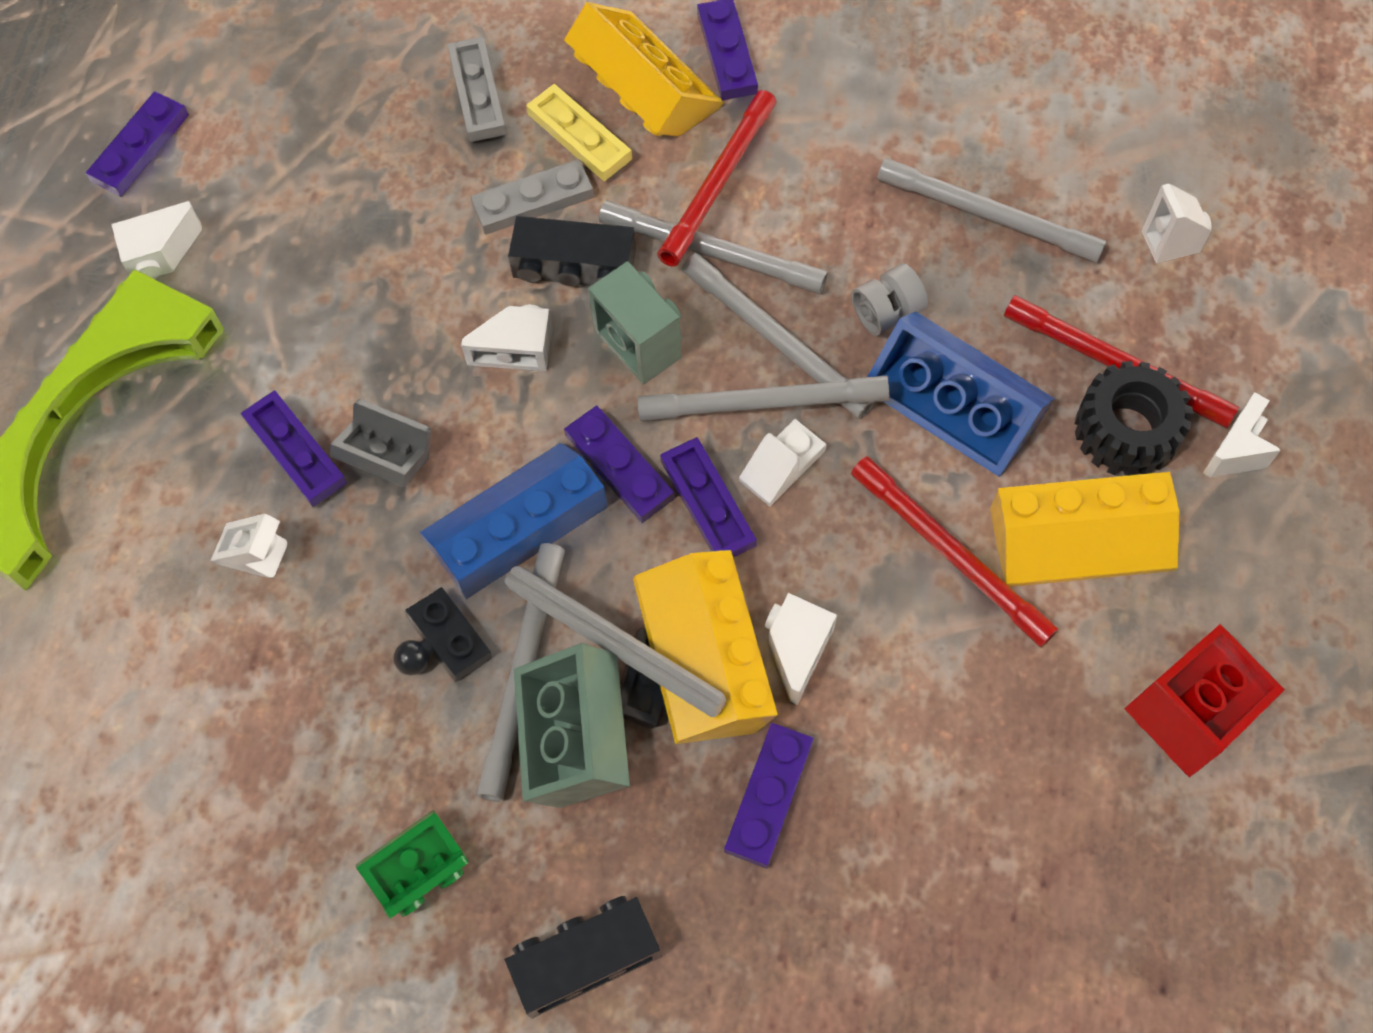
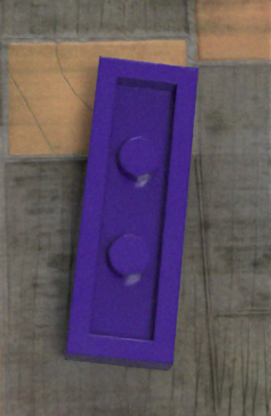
(727, 49)
(137, 144)
(294, 448)
(619, 464)
(707, 498)
(768, 795)

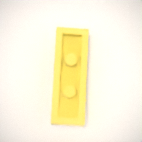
(579, 132)

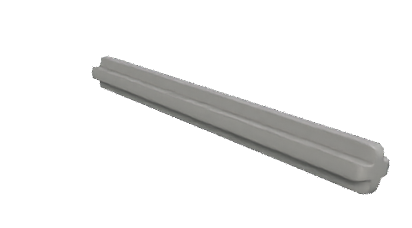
(615, 640)

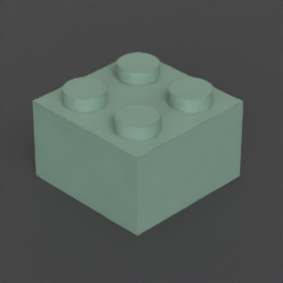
(636, 321)

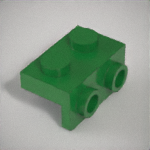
(413, 865)

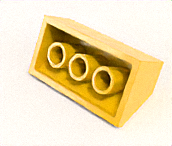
(641, 70)
(1086, 529)
(703, 624)

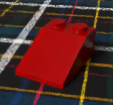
(1204, 701)

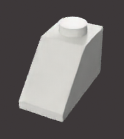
(1175, 225)
(157, 239)
(511, 340)
(797, 641)

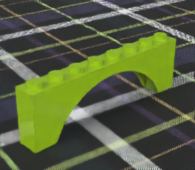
(135, 329)

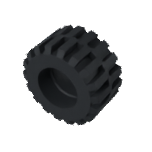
(1146, 393)

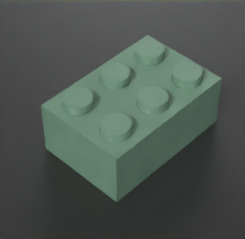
(570, 726)

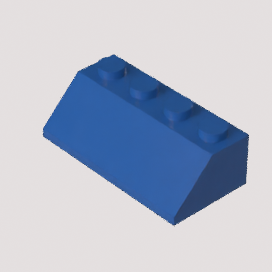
(959, 392)
(514, 518)

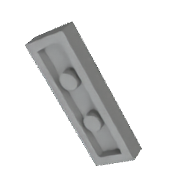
(476, 89)
(532, 196)

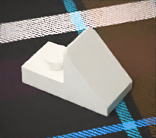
(1242, 447)
(781, 461)
(251, 546)

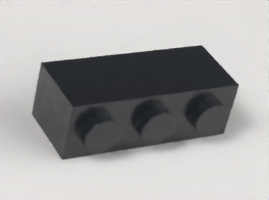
(568, 250)
(582, 956)

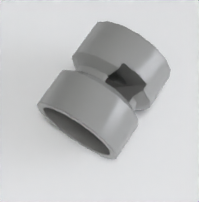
(886, 301)

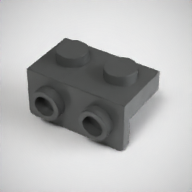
(383, 443)

